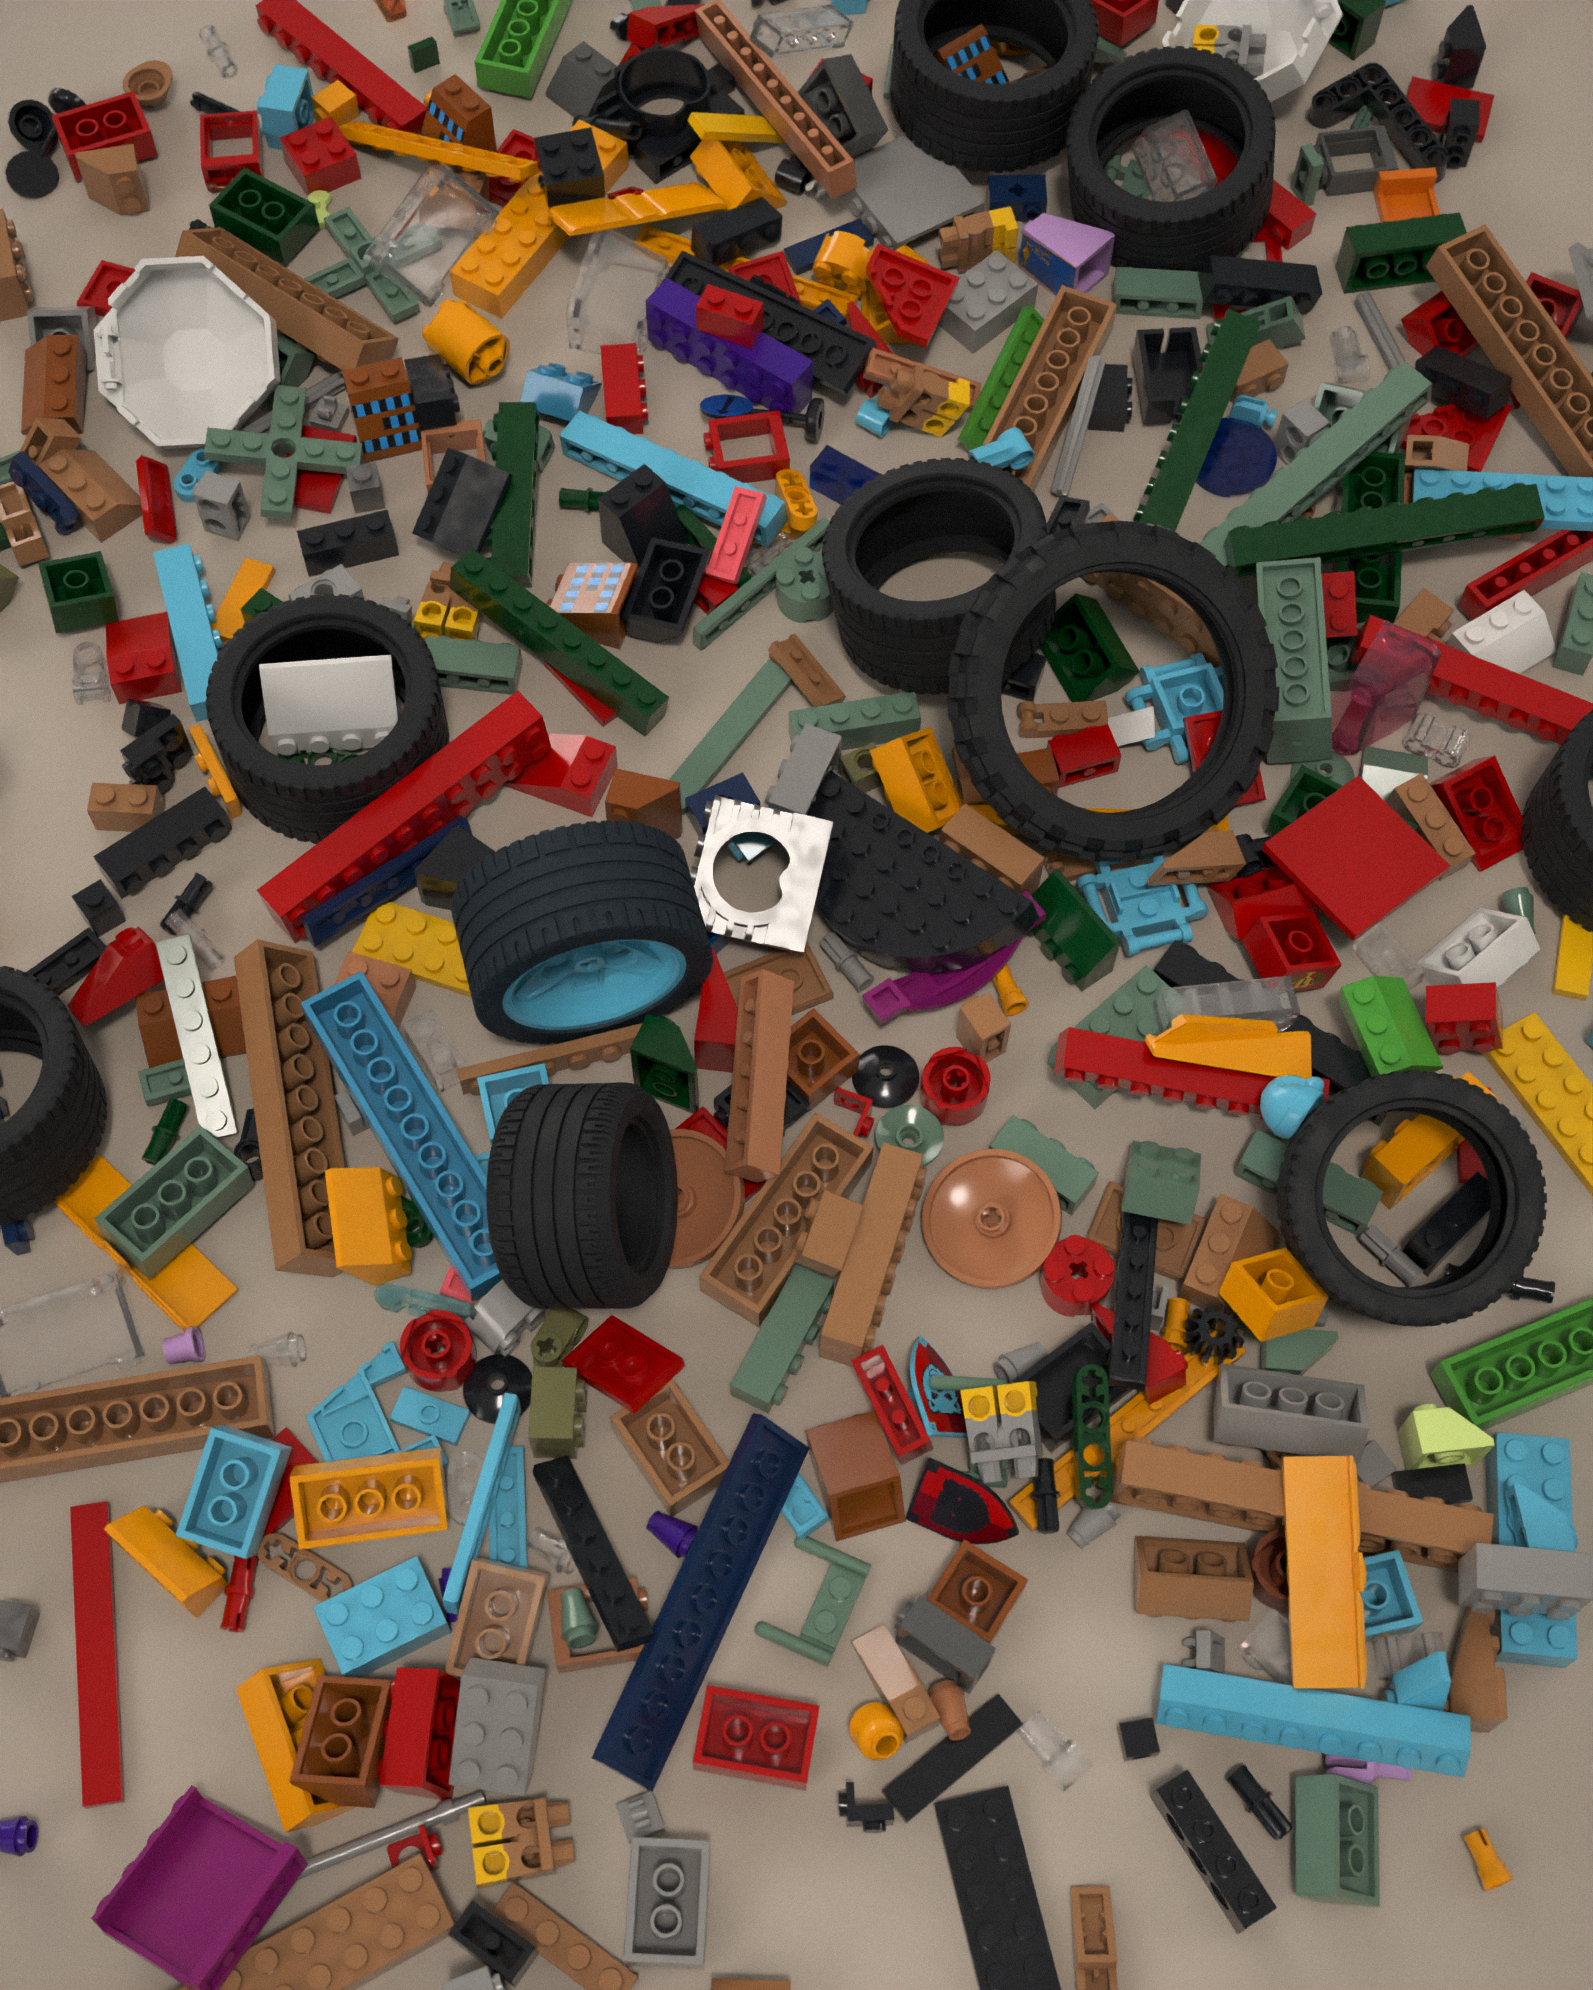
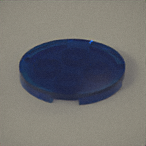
(1238, 459)

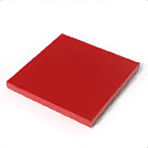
(1355, 857)

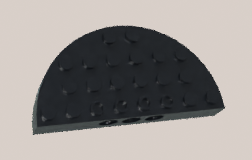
(905, 893)

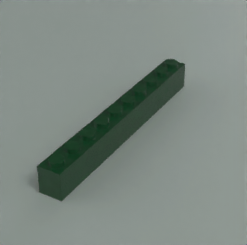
(1388, 529)

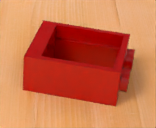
(217, 127)
(742, 426)

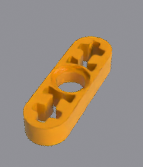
(791, 486)

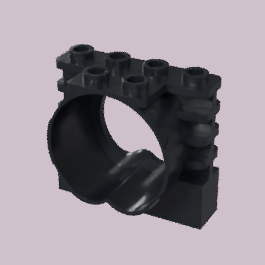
(664, 139)

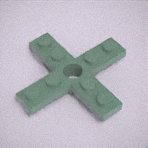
(355, 272)
(283, 438)

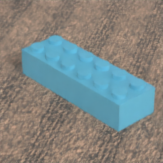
(1545, 1469)

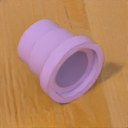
(184, 1347)

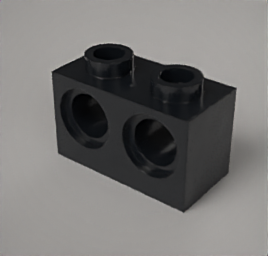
(1460, 130)

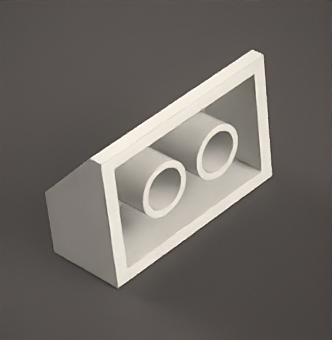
(1508, 635)
(1481, 950)

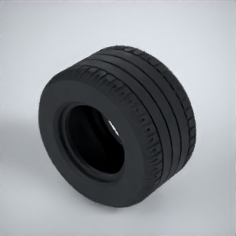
(582, 1195)

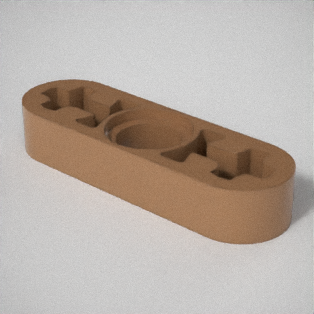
(289, 1547)

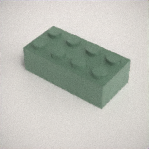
(1124, 1015)
(174, 1202)

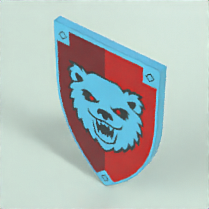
(939, 1409)

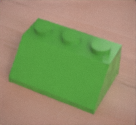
(1387, 1026)

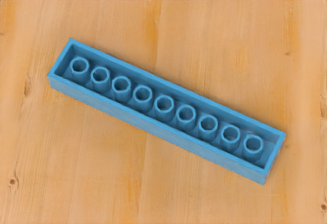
(408, 1125)

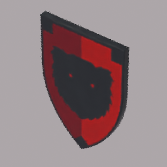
(960, 1507)

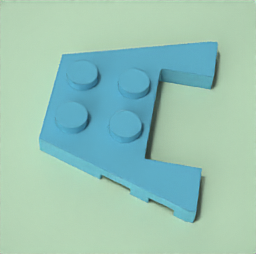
(351, 1420)

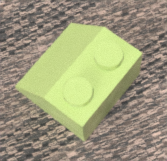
(1441, 1438)

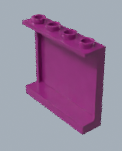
(199, 1892)

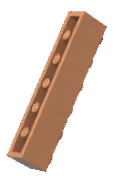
(759, 1076)

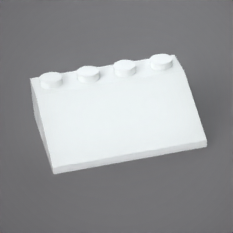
(329, 703)

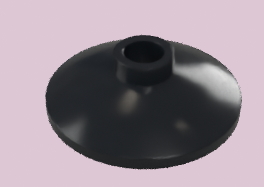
(891, 1089)
(485, 1401)

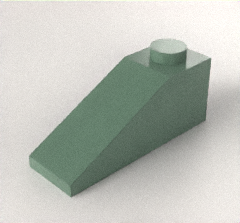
(1280, 323)

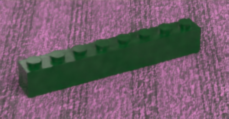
(1199, 420)
(558, 641)

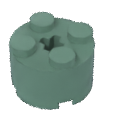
(803, 587)

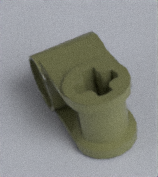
(560, 1333)

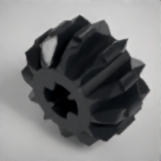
(1214, 1346)

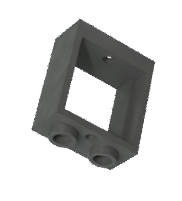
(1354, 142)
(943, 1643)

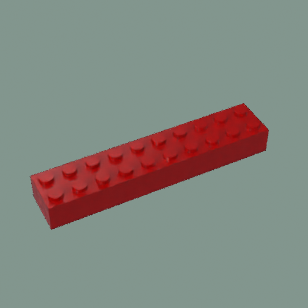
(410, 810)

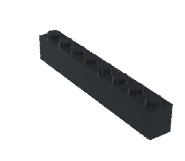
(1329, 1056)

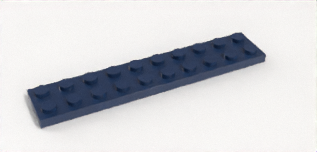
(701, 1603)

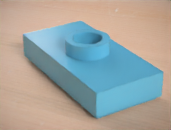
(430, 1416)
(803, 1509)

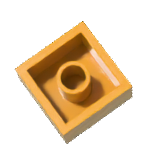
(1273, 1294)

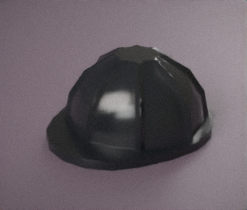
(30, 124)

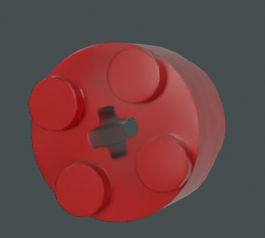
(971, 1080)
(1082, 1258)
(441, 1370)

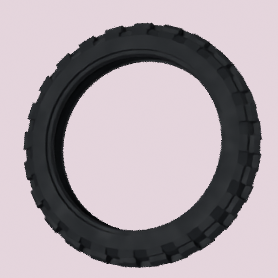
(1248, 681)

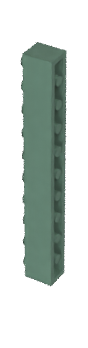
(1329, 457)

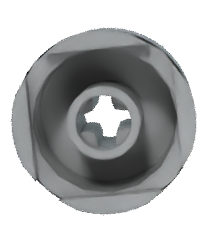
(503, 1319)

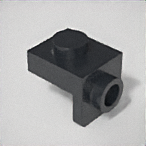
(870, 1817)

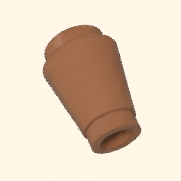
(951, 1706)

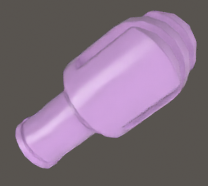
(1363, 1770)

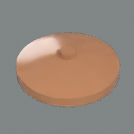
(707, 1198)
(991, 1218)

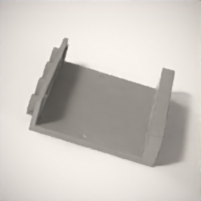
(908, 193)

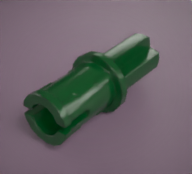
(580, 499)
(165, 1132)

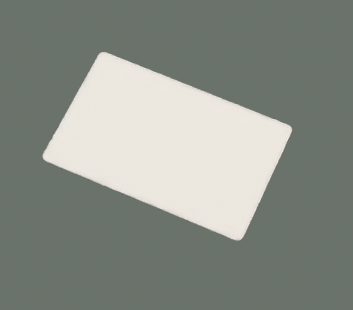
(1133, 726)

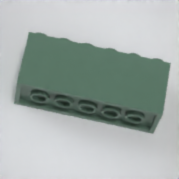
(1295, 619)

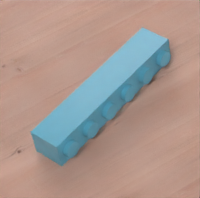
(189, 620)

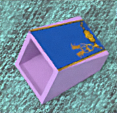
(1065, 253)

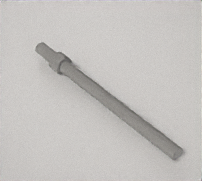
(445, 1813)

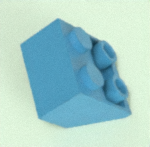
(559, 391)

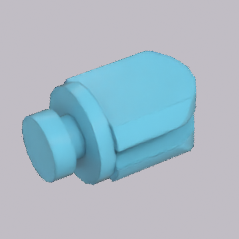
(1253, 411)

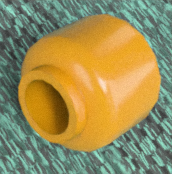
(876, 1731)

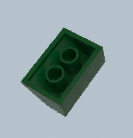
(1087, 651)
(1073, 933)
(665, 1064)

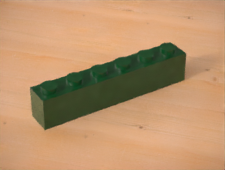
(515, 521)

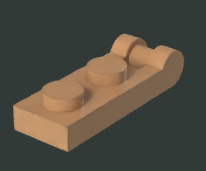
(1060, 717)

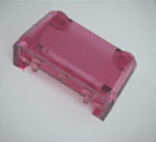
(1386, 688)

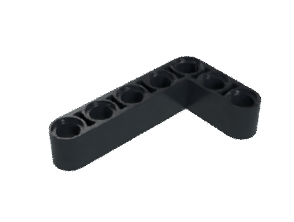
(1388, 114)

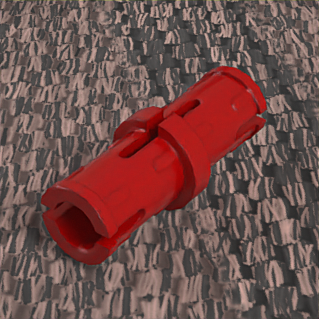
(238, 1594)

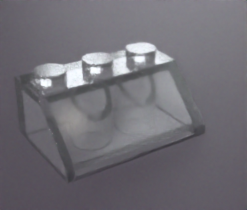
(1174, 159)

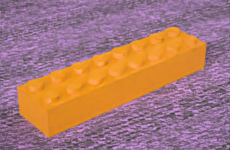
(522, 243)

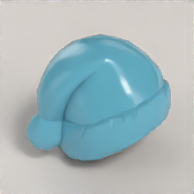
(1289, 1102)

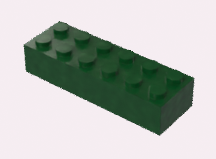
(1374, 484)

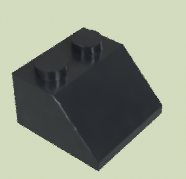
(1460, 51)

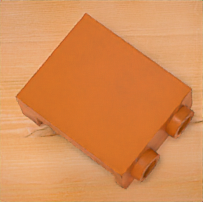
(1406, 194)

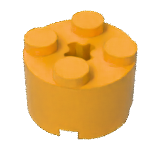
(843, 263)

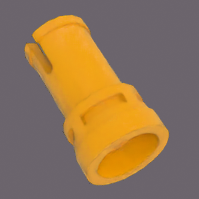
(1010, 996)
(1174, 1328)
(1491, 1869)

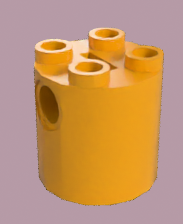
(467, 341)

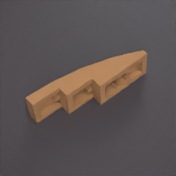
(1093, 1938)

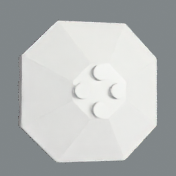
(1294, 32)
(185, 351)

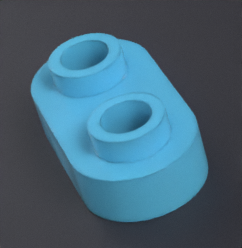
(193, 471)

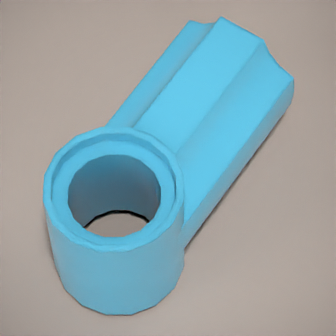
(874, 417)
(1009, 450)

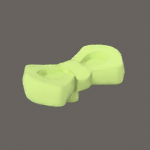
(321, 200)

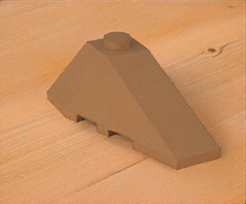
(1476, 1683)

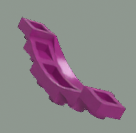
(939, 988)

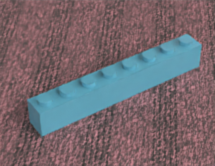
(688, 481)
(1314, 1720)

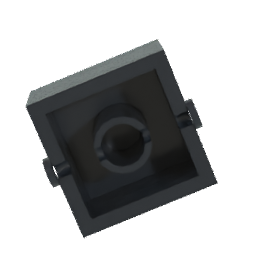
(569, 167)

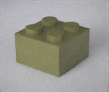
(555, 1411)

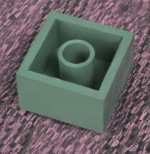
(1161, 1182)

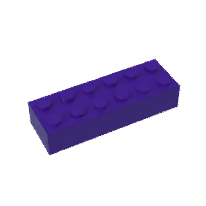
(765, 374)

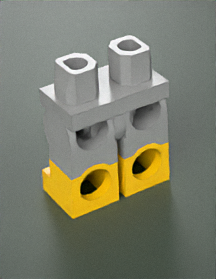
(1234, 44)
(1003, 1427)

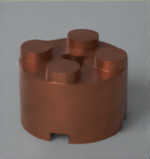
(1266, 1564)

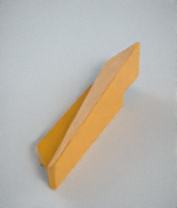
(1235, 1045)

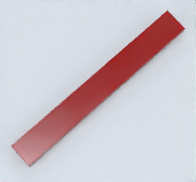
(96, 1656)

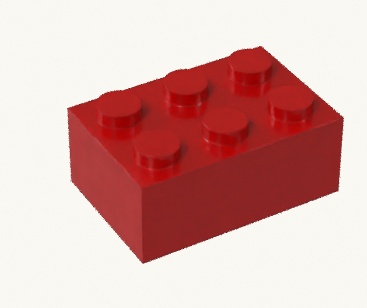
(104, 125)
(756, 1737)

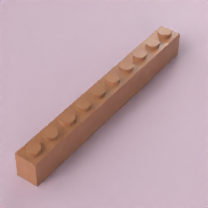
(776, 99)

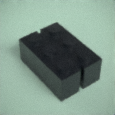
(1165, 375)
(1054, 1384)

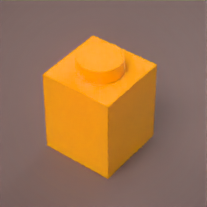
(336, 102)

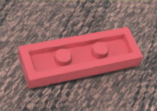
(736, 535)

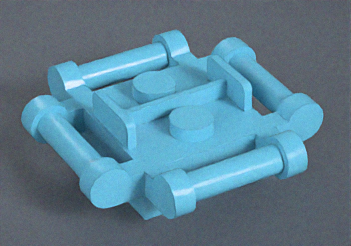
(1178, 692)
(1138, 912)

